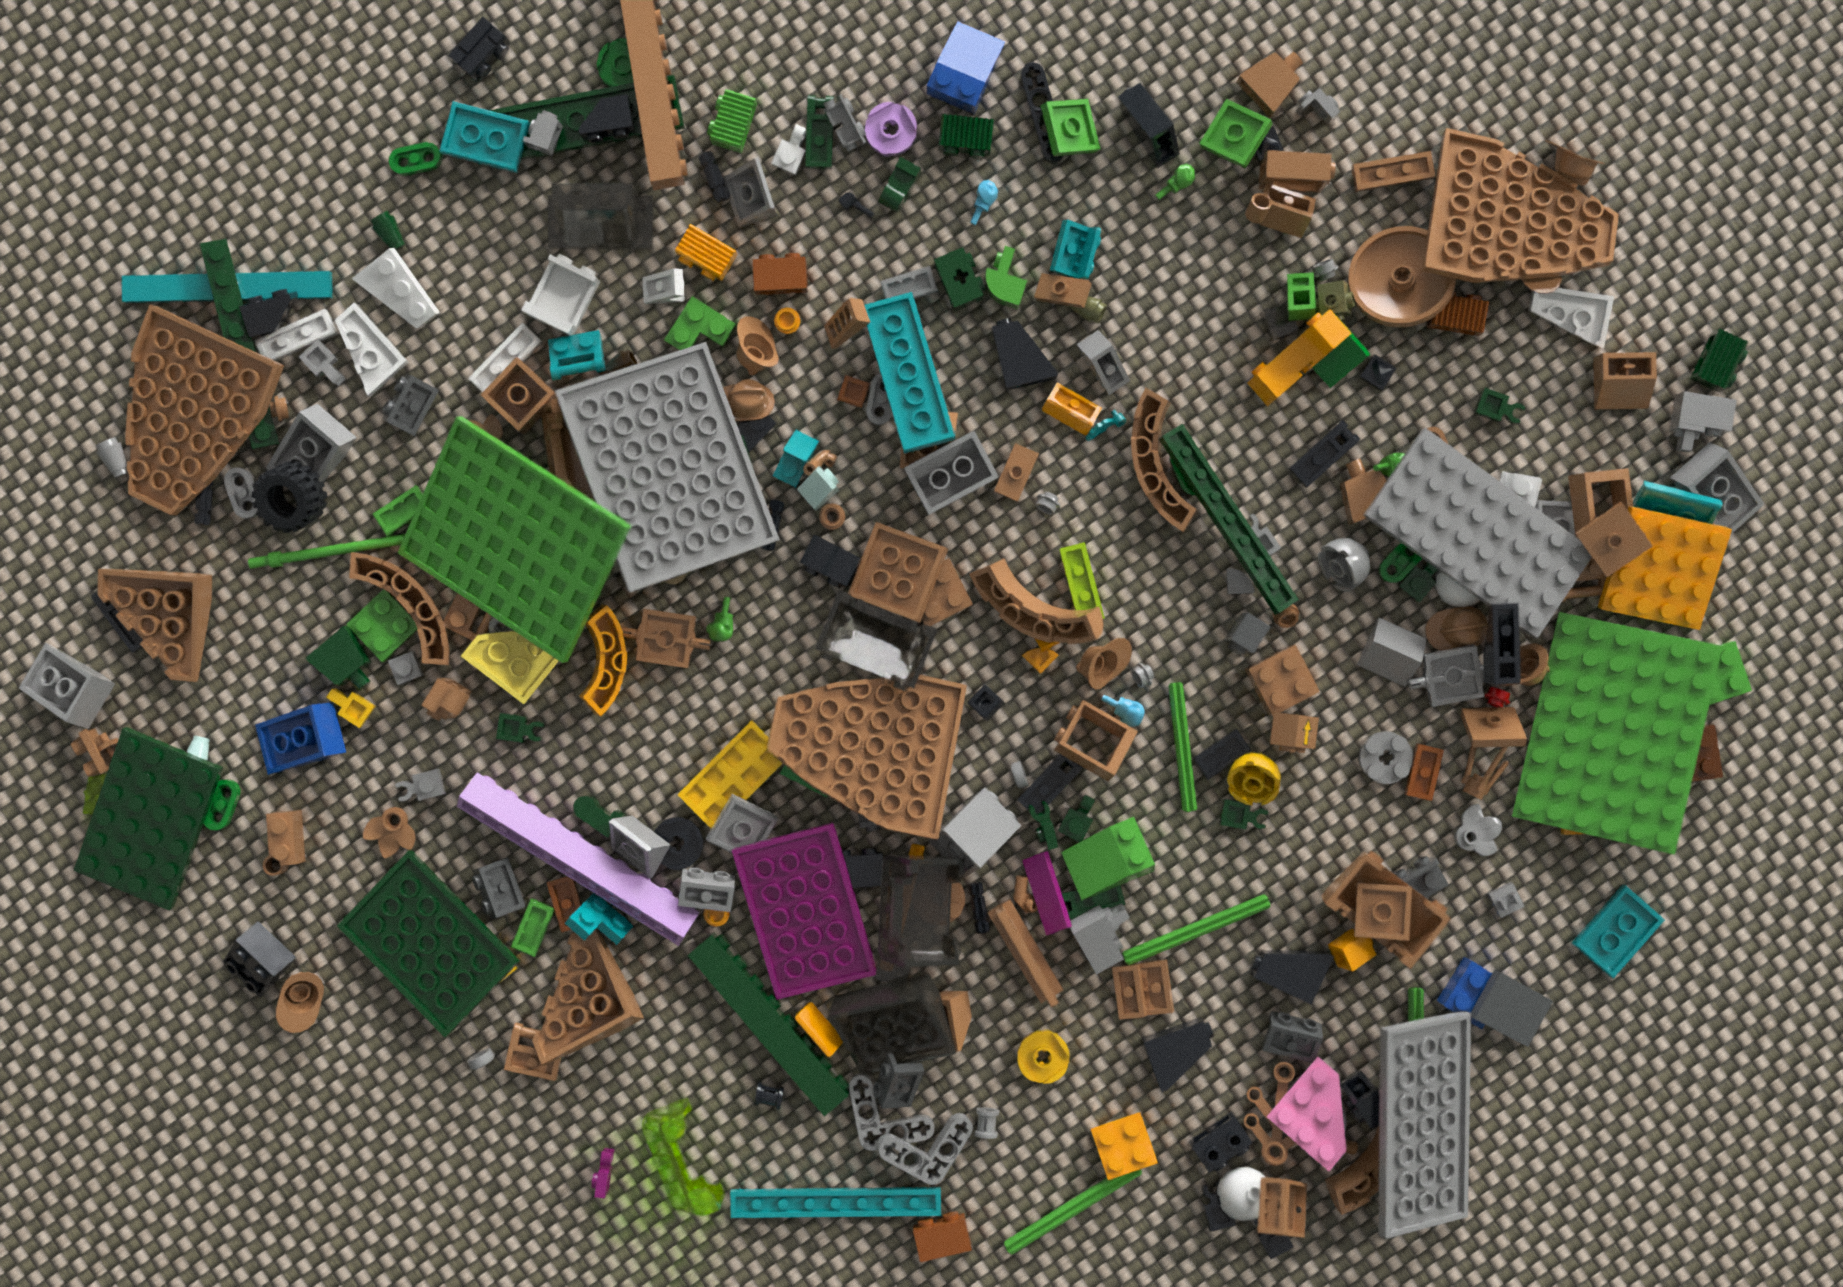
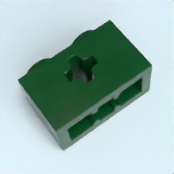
(959, 294)

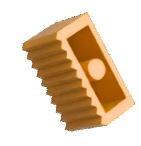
(705, 253)

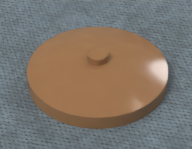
(1390, 279)

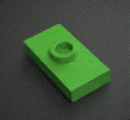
(399, 511)
(533, 927)

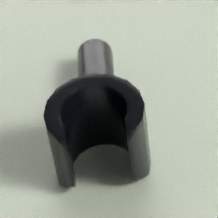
(849, 200)

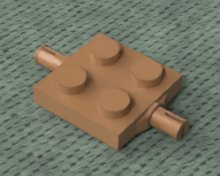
(666, 638)

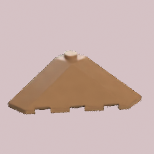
(165, 611)
(588, 1000)

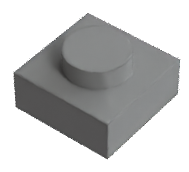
(405, 668)

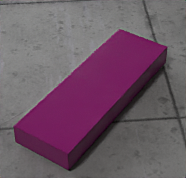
(1047, 893)

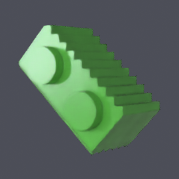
(732, 120)

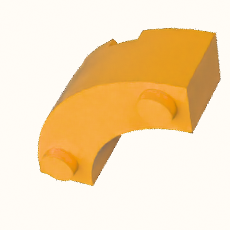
(1301, 355)
(610, 660)

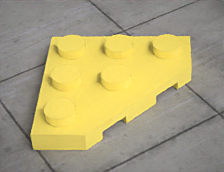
(510, 662)

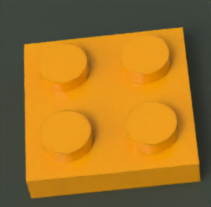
(1124, 1146)

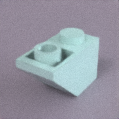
(819, 487)

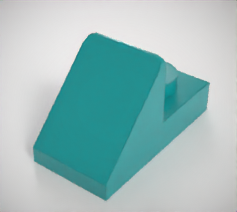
(796, 454)

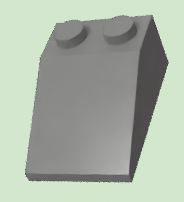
(314, 441)
(1718, 476)
(66, 686)

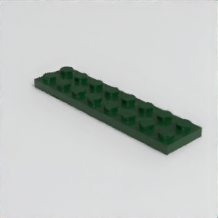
(573, 111)

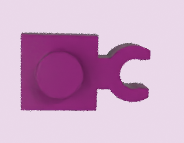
(602, 1179)

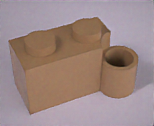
(1281, 210)
(446, 699)
(284, 840)

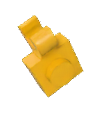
(354, 708)

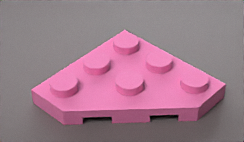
(1314, 1114)

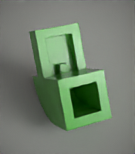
(1002, 286)
(1301, 296)

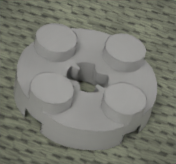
(1373, 748)

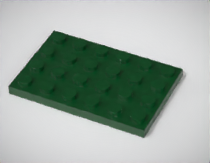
(148, 818)
(428, 943)

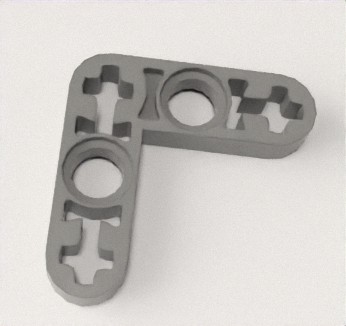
(874, 1124)
(924, 1159)

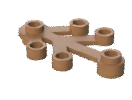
(1276, 1137)

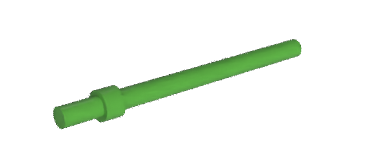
(276, 558)

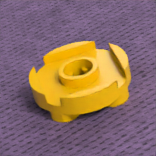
(1040, 1071)

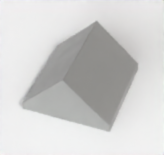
(749, 194)
(1392, 652)
(637, 844)

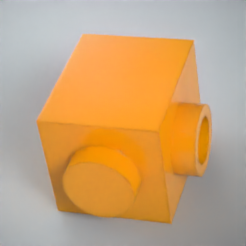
(1351, 951)

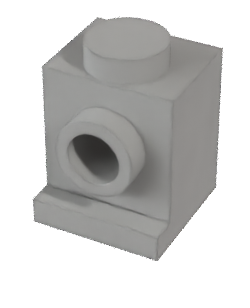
(544, 133)

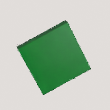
(1341, 360)

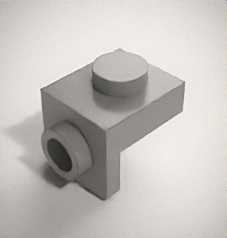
(1324, 105)

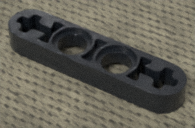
(1036, 112)

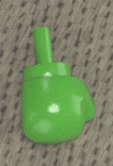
(1182, 178)
(1389, 463)
(722, 627)

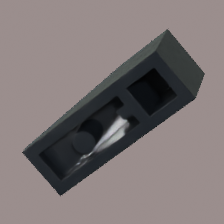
(1502, 645)

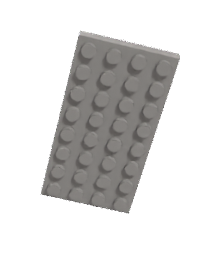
(1478, 531)
(1424, 1123)

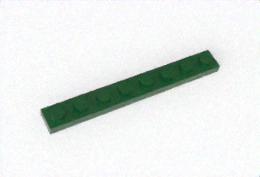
(227, 303)
(1228, 519)

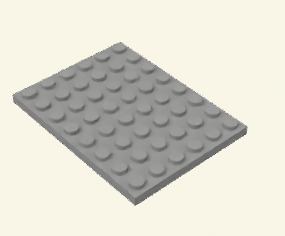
(668, 464)

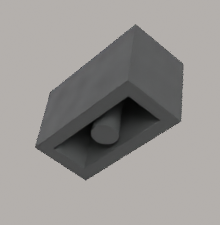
(1246, 634)

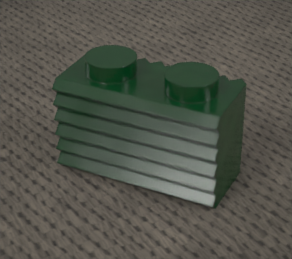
(965, 135)
(1719, 360)

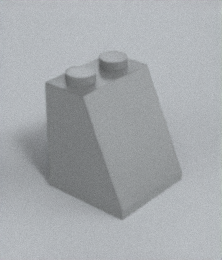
(976, 831)

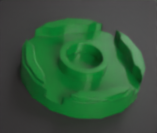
(614, 63)

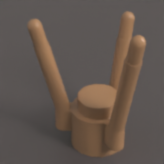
(1480, 786)

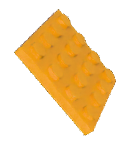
(1671, 577)

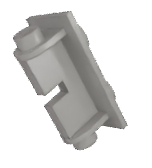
(851, 130)

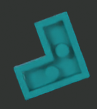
(598, 914)

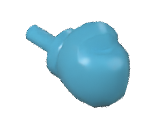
(987, 194)
(1129, 711)

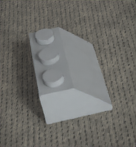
(951, 472)

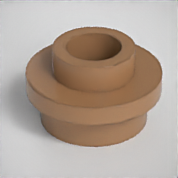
(279, 408)
(832, 508)
(1287, 617)

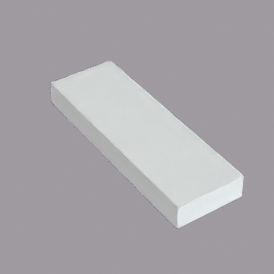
(296, 336)
(518, 344)

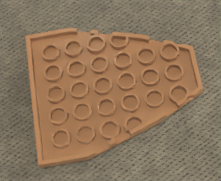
(1509, 217)
(189, 407)
(874, 747)

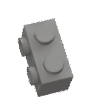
(706, 890)

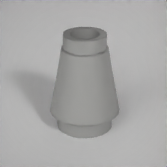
(112, 456)

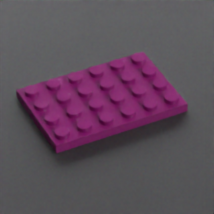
(804, 911)

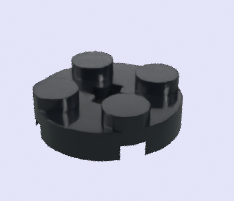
(692, 837)

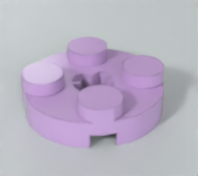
(894, 114)

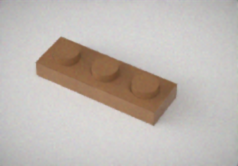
(1393, 171)

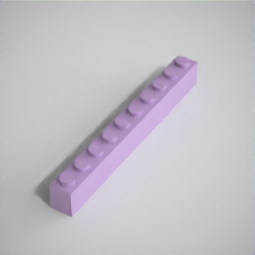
(577, 858)

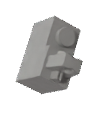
(1699, 414)
(1097, 935)

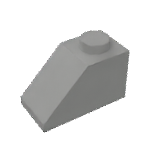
(1103, 362)

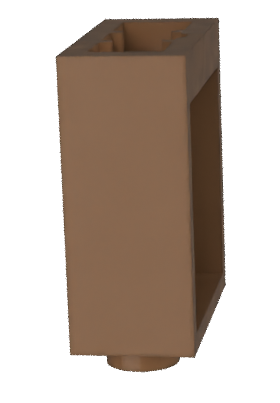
(1296, 170)
(1582, 494)
(1100, 718)
(1279, 1207)

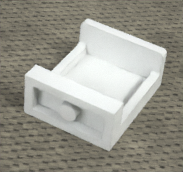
(562, 295)

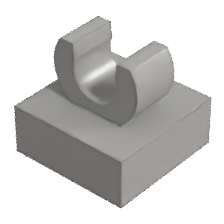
(1505, 899)

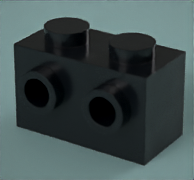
(1362, 1099)
(1220, 1142)

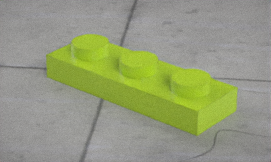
(1080, 577)

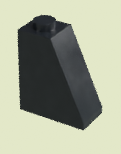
(1149, 124)
(1019, 356)
(1292, 971)
(1177, 1050)

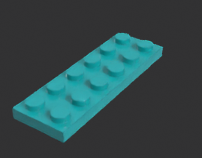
(908, 373)

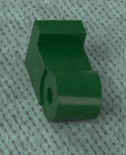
(900, 184)
(591, 812)

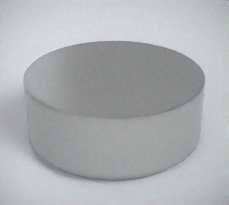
(1019, 774)
(480, 1059)

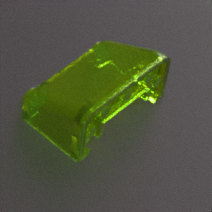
(662, 1130)

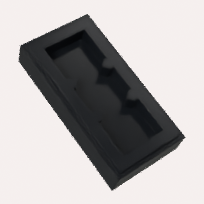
(1221, 754)

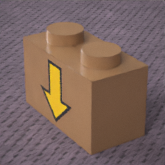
(1294, 732)

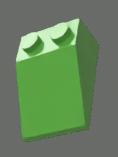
(1108, 859)

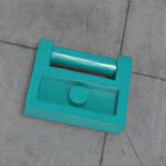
(576, 349)

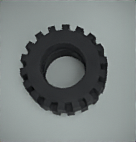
(275, 508)

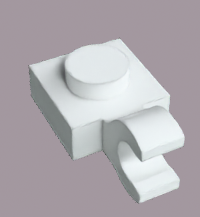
(789, 154)

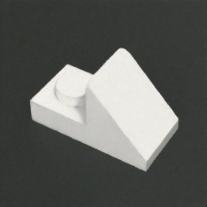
(664, 287)

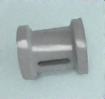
(986, 1123)

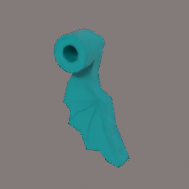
(1118, 420)

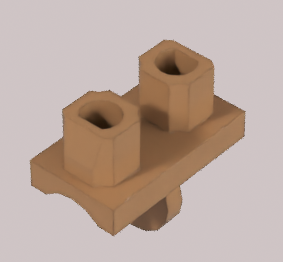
(100, 749)

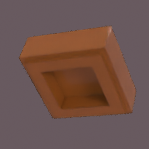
(853, 392)

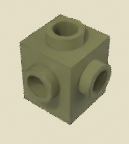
(1335, 297)

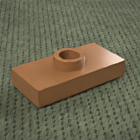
(1062, 290)
(1016, 472)

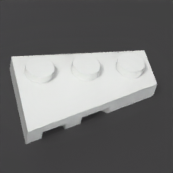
(397, 288)
(1576, 312)
(370, 349)

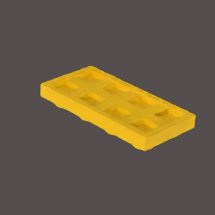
(735, 770)

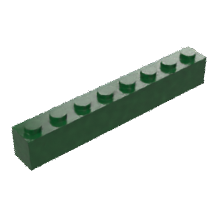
(769, 1023)

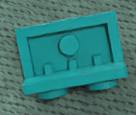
(1075, 250)

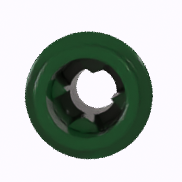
(387, 230)

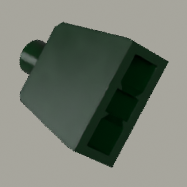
(342, 659)

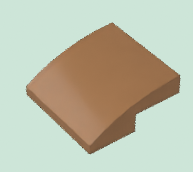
(1143, 989)

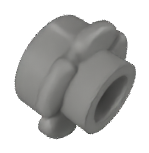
(1325, 269)
(1047, 503)
(1142, 675)

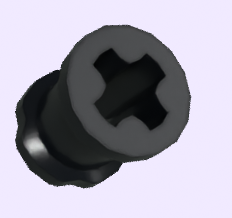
(769, 1095)

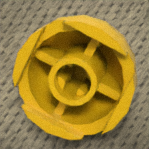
(1254, 779)

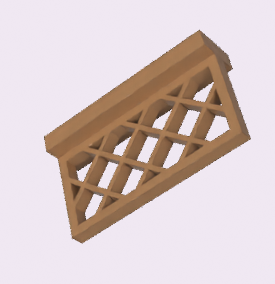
(1026, 952)

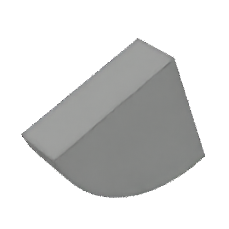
(1238, 582)

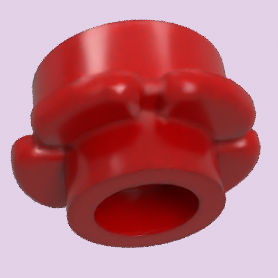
(1497, 697)

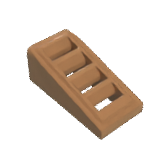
(859, 320)

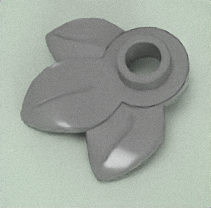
(1481, 829)

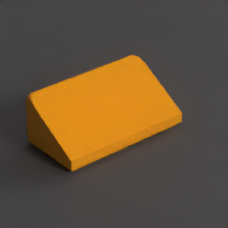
(1071, 409)
(818, 1028)

